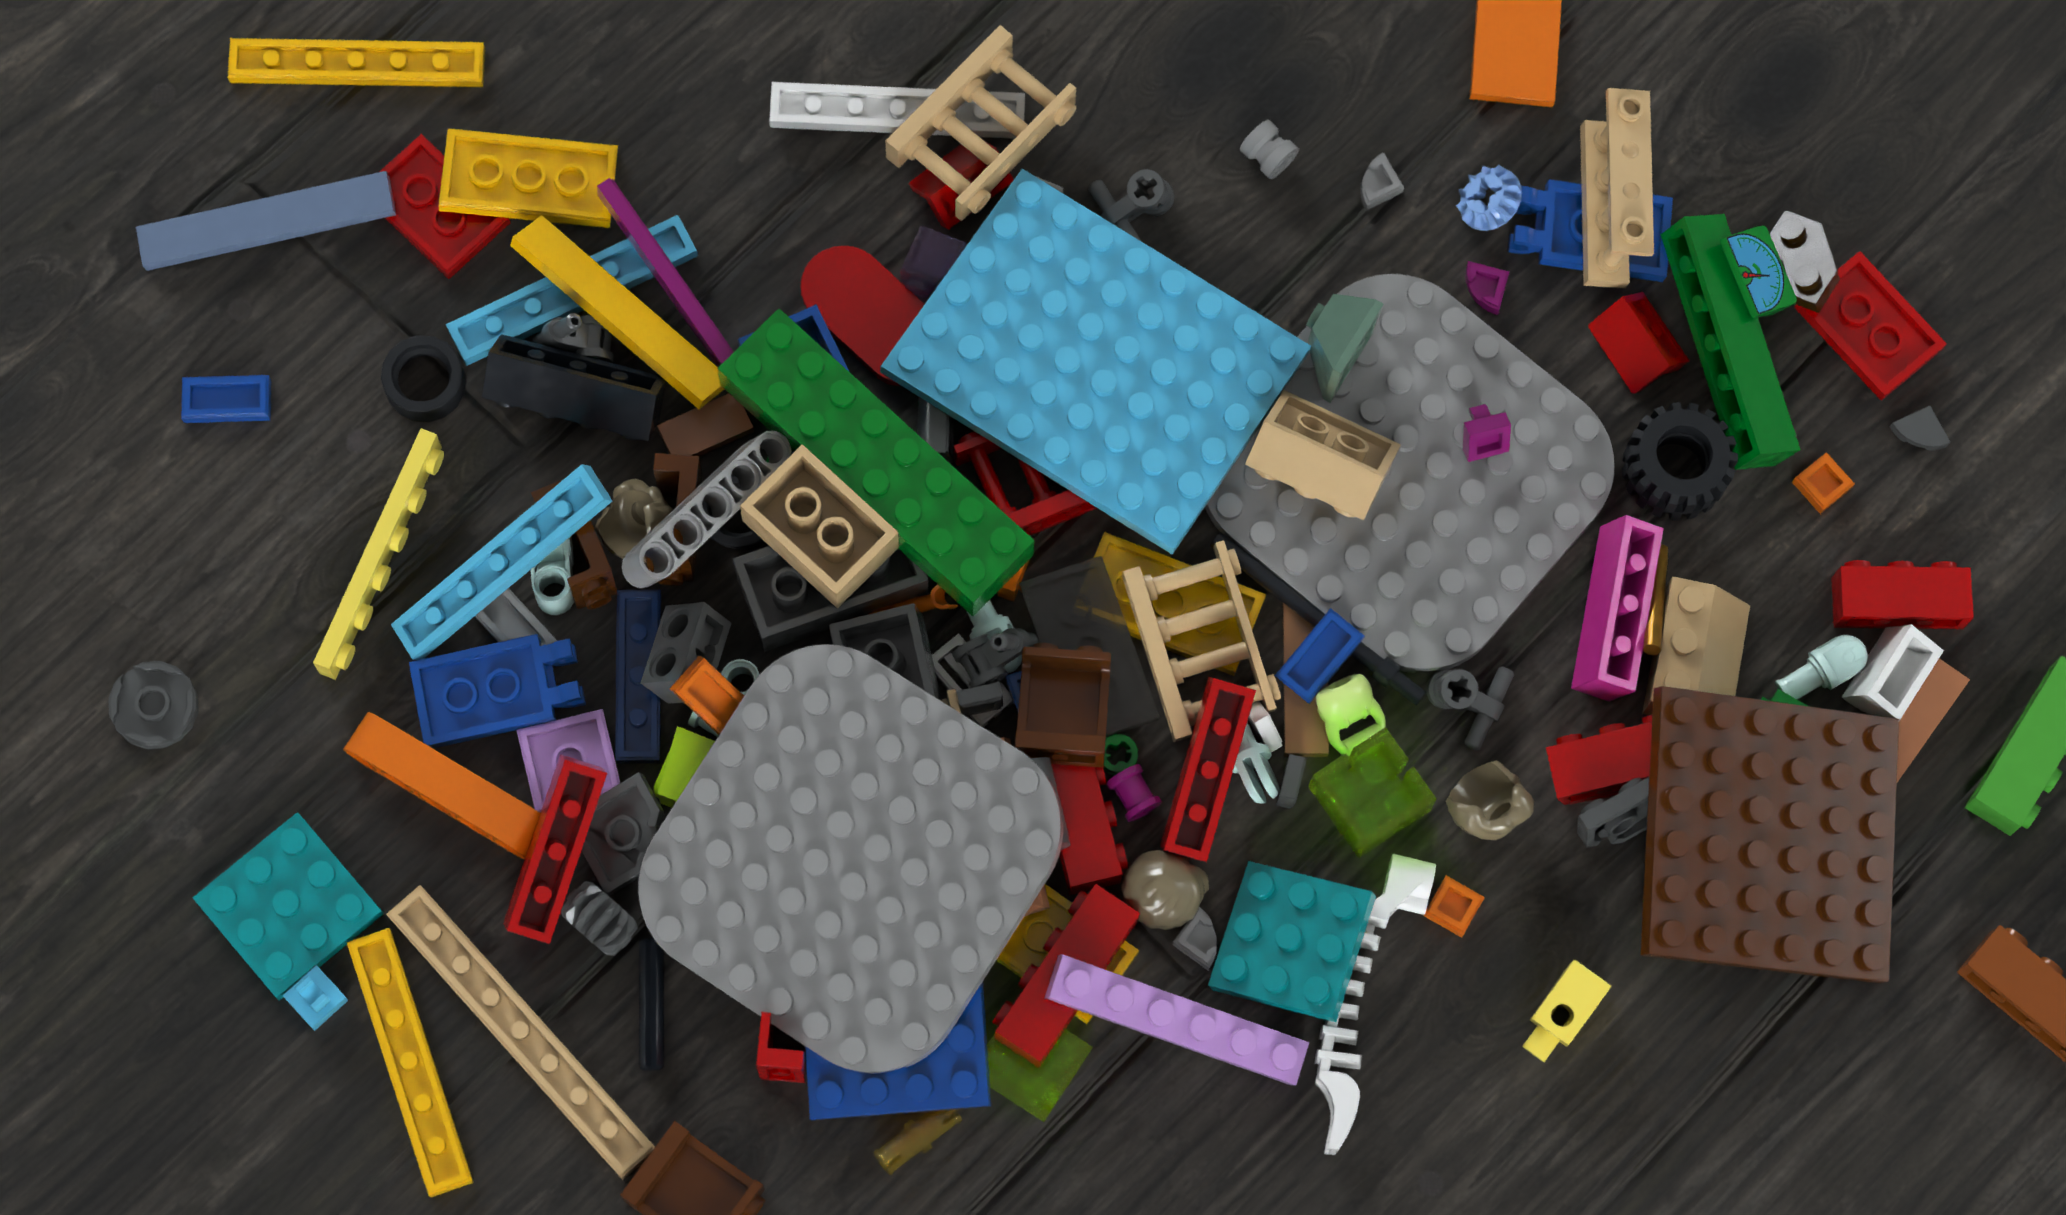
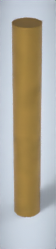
(1654, 627)

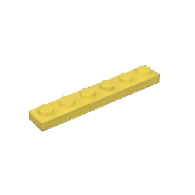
(373, 570)

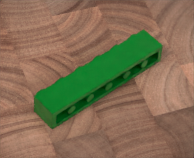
(1729, 343)

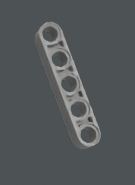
(690, 516)

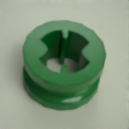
(1114, 742)

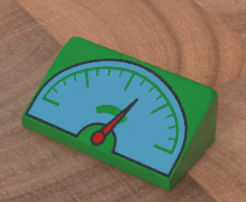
(1758, 271)

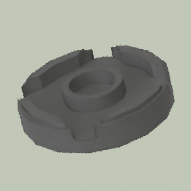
(153, 705)

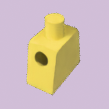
(1577, 992)

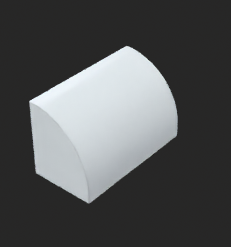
(1893, 672)

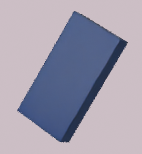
(226, 399)
(1320, 656)

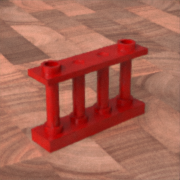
(1047, 506)

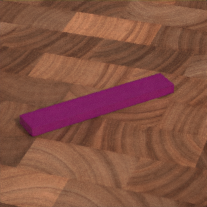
(664, 271)

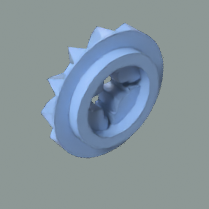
(1502, 204)

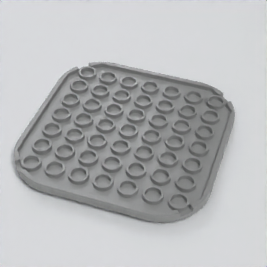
(1446, 537)
(850, 858)

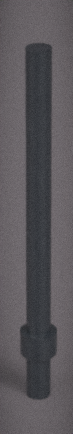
(1384, 670)

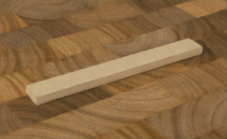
(521, 1032)

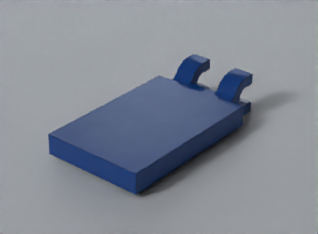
(1560, 233)
(492, 689)

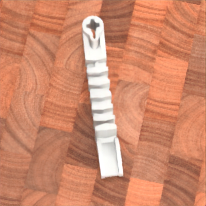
(1405, 888)

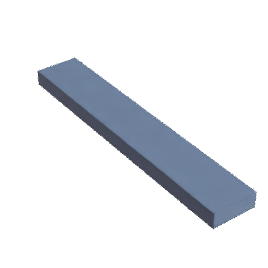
(265, 220)

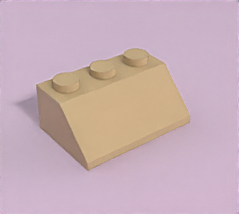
(1322, 455)
(1699, 640)

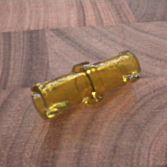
(915, 1138)

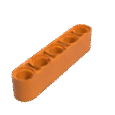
(443, 784)

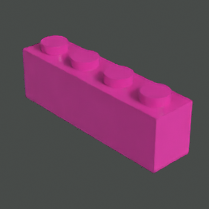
(1617, 608)

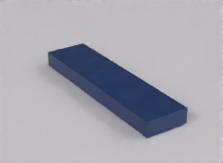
(636, 706)

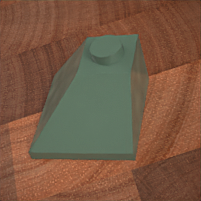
(1339, 337)

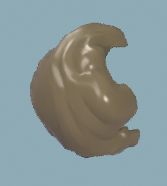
(632, 515)
(1489, 802)
(1164, 889)

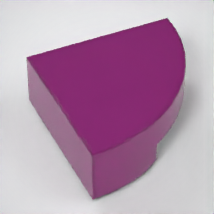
(1486, 285)

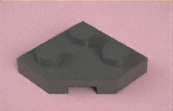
(1617, 817)
(621, 832)

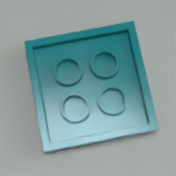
(288, 905)
(1292, 941)

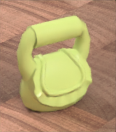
(1345, 704)

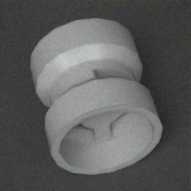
(1269, 149)

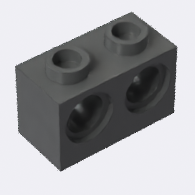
(682, 637)

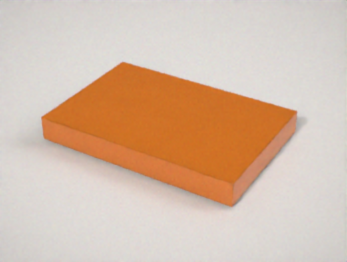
(1516, 51)

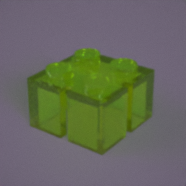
(1369, 798)

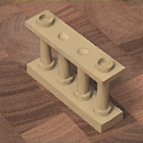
(968, 85)
(1617, 188)
(1157, 631)

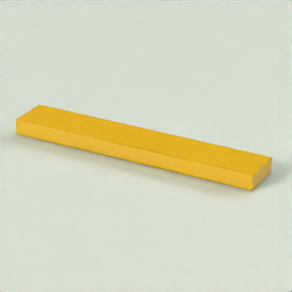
(356, 62)
(619, 311)
(410, 1062)

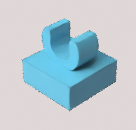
(315, 997)

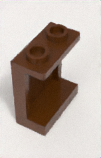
(677, 478)
(596, 585)
(1064, 704)
(691, 1180)

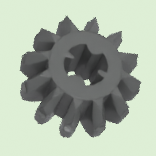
(599, 918)

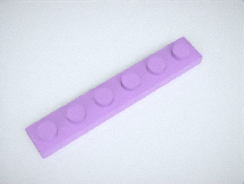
(1176, 1020)

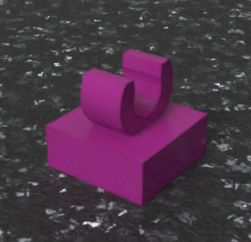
(1485, 434)

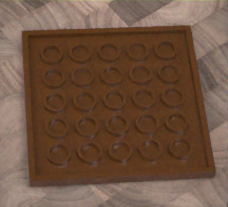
(1770, 836)

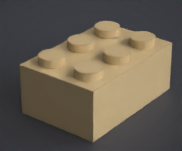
(819, 526)

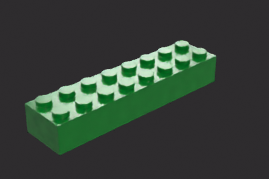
(938, 512)

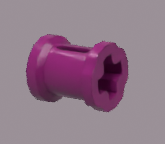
(1134, 792)

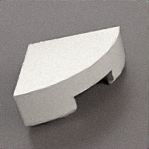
(1264, 726)

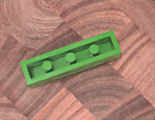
(2026, 759)

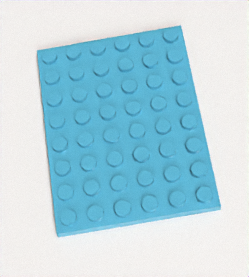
(1096, 360)

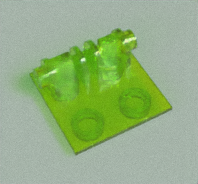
(1033, 1087)

